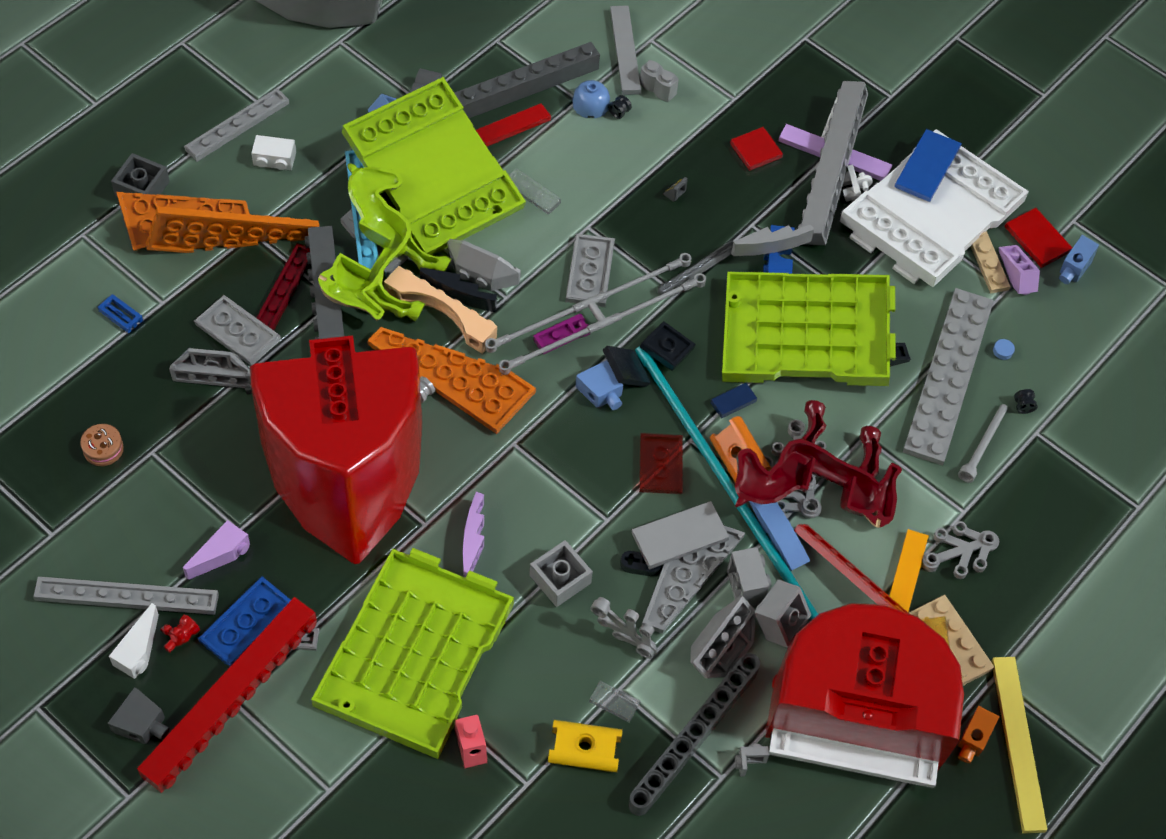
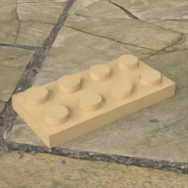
(962, 643)

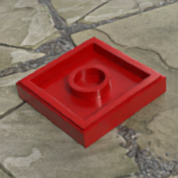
(756, 148)

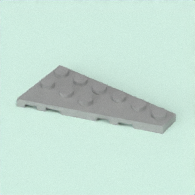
(683, 579)

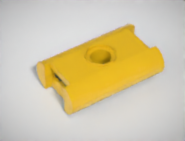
(569, 753)

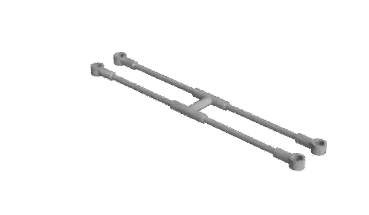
(601, 320)

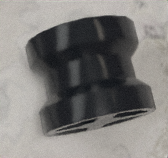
(619, 106)
(1025, 401)

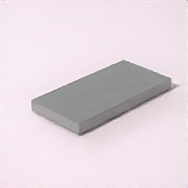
(589, 268)
(237, 330)
(680, 535)

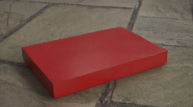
(1038, 237)

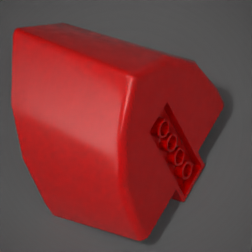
(342, 438)

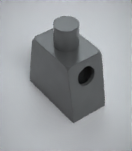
(139, 719)

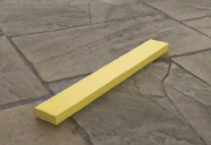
(1019, 745)

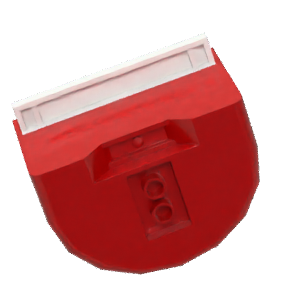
(868, 695)

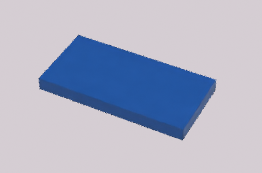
(928, 165)
(244, 621)

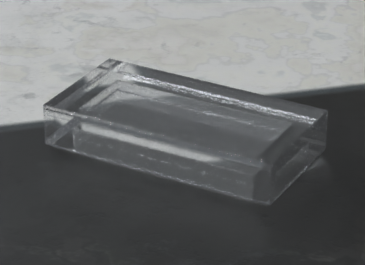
(614, 701)

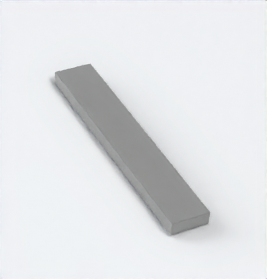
(625, 50)
(236, 124)

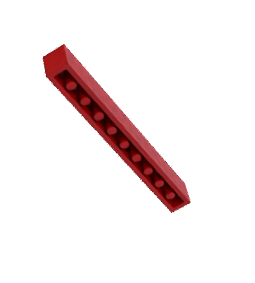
(227, 695)

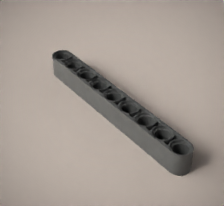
(689, 741)

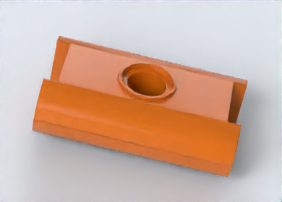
(734, 439)

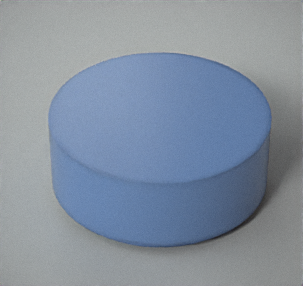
(1003, 349)

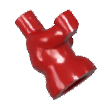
(181, 633)

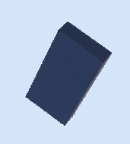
(733, 400)

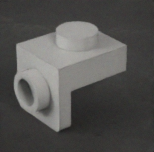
(751, 755)

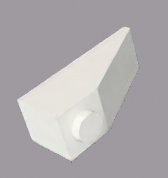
(135, 648)

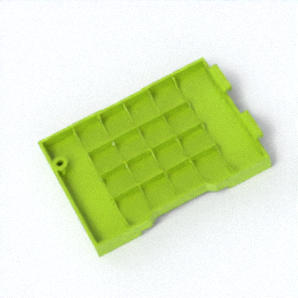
(444, 166)
(808, 327)
(413, 651)

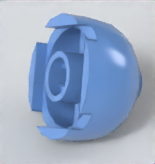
(591, 99)

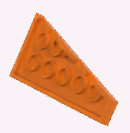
(140, 210)

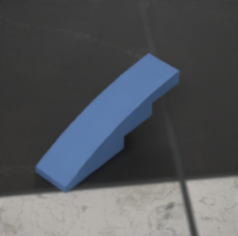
(781, 534)

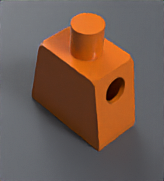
(980, 728)

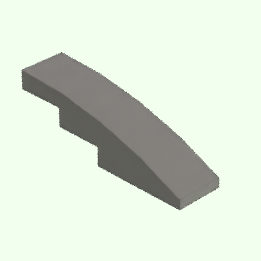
(770, 242)

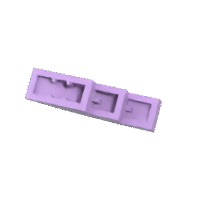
(473, 541)

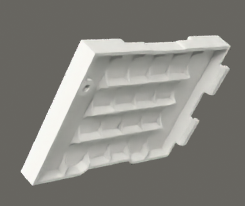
(933, 235)

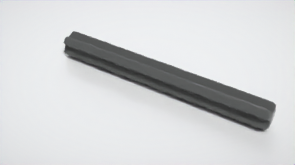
(699, 267)

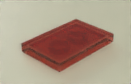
(661, 463)

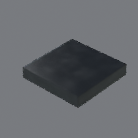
(667, 345)
(626, 366)

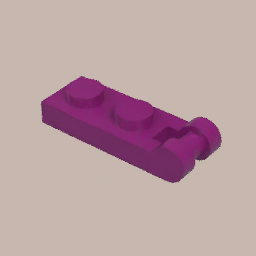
(560, 331)

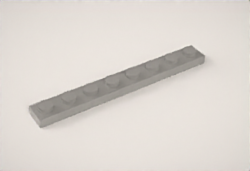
(126, 595)

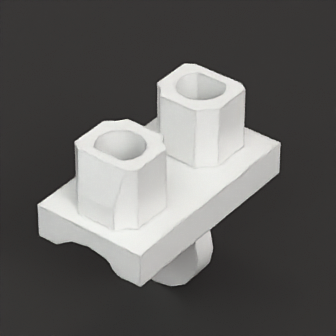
(862, 181)

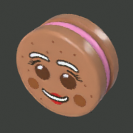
(102, 444)

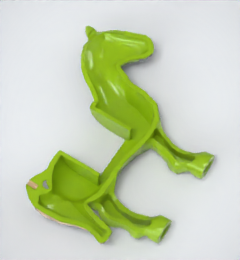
(359, 286)

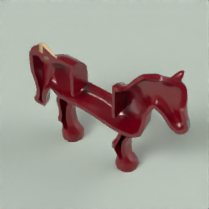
(802, 457)

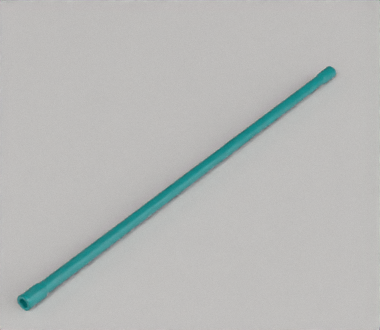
(648, 361)

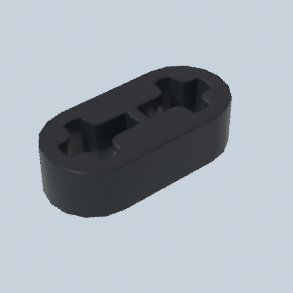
(638, 566)

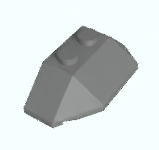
(482, 266)
(211, 368)
(724, 639)

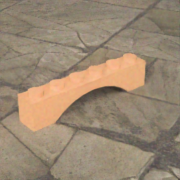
(407, 287)

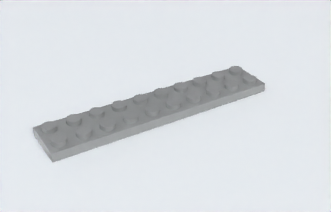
(948, 377)

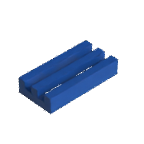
(131, 322)

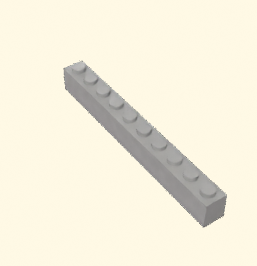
(834, 160)

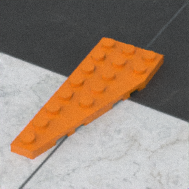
(194, 229)
(464, 381)

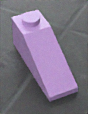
(1020, 269)
(219, 550)

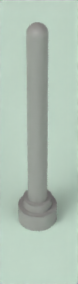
(969, 471)

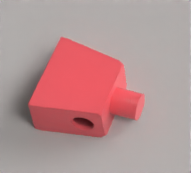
(471, 737)

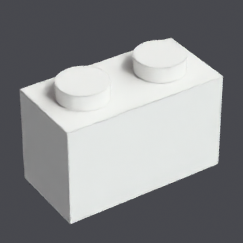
(273, 152)

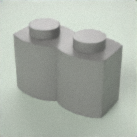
(658, 80)

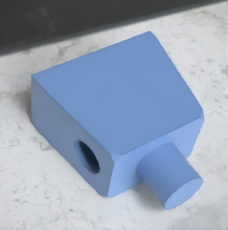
(1078, 260)
(600, 386)

